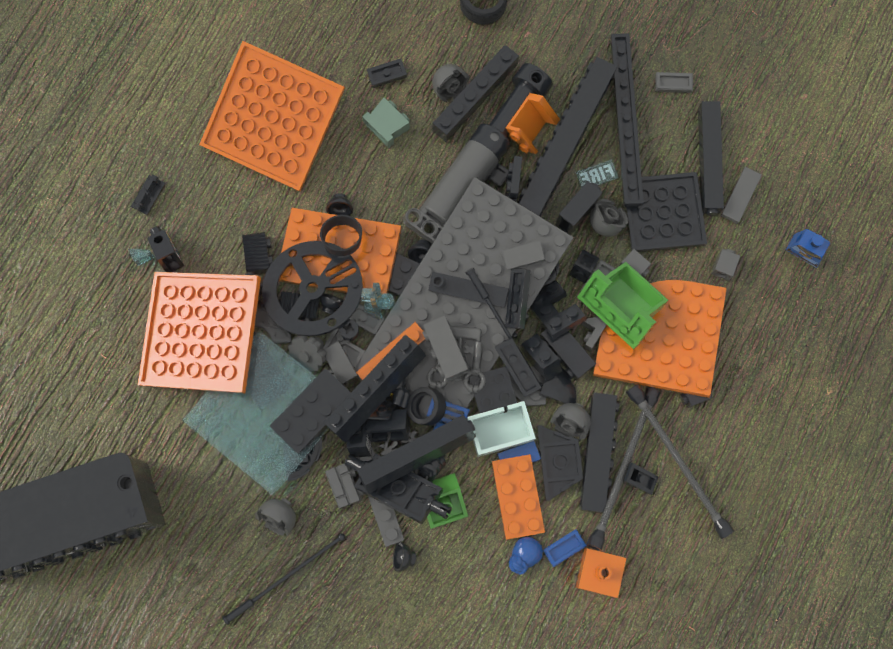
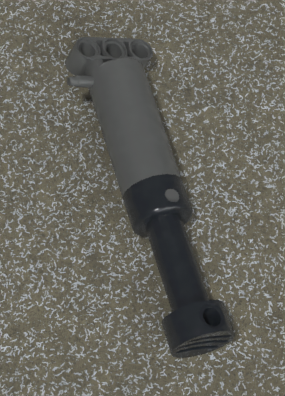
(478, 155)

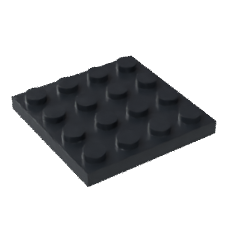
(669, 214)

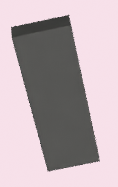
(741, 195)

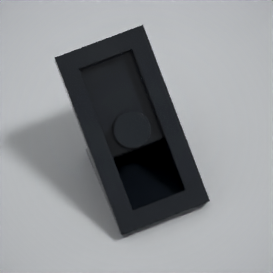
(640, 479)

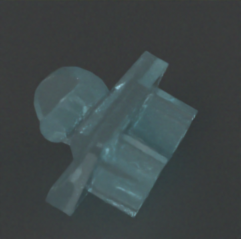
(376, 301)

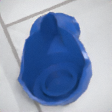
(525, 554)

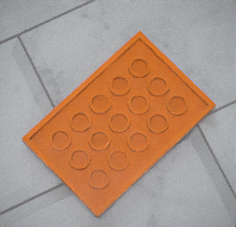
(374, 256)

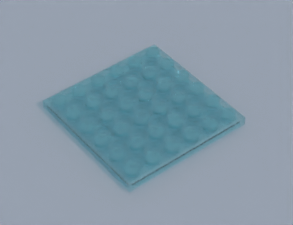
(240, 421)

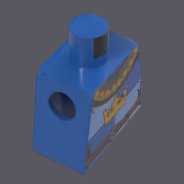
(808, 246)

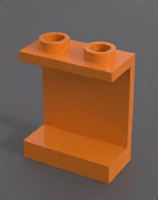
(530, 120)

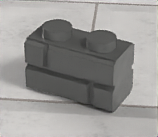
(342, 485)

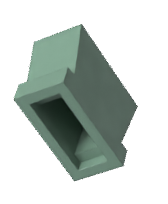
(386, 122)

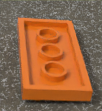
(518, 497)

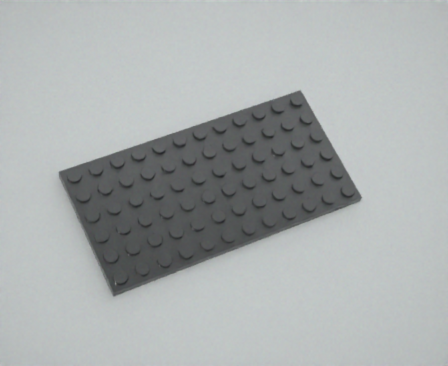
(472, 237)

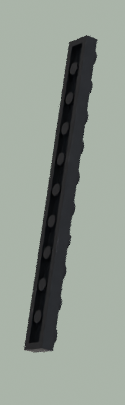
(626, 121)

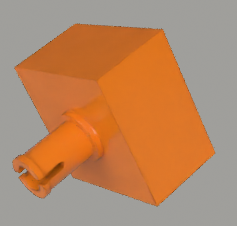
(601, 573)

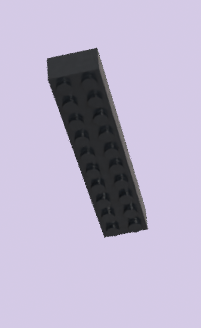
(567, 136)

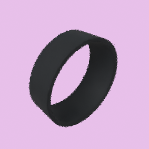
(336, 221)

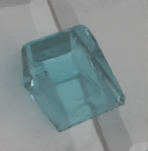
(141, 256)

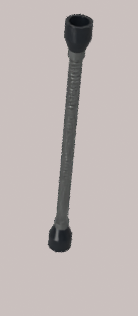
(721, 525)
(597, 538)

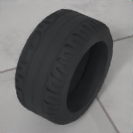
(483, 16)

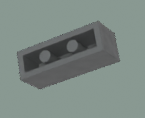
(445, 348)

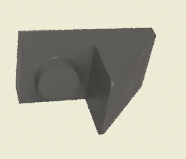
(596, 325)

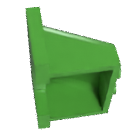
(623, 302)

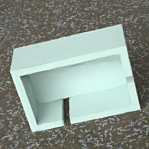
(501, 430)

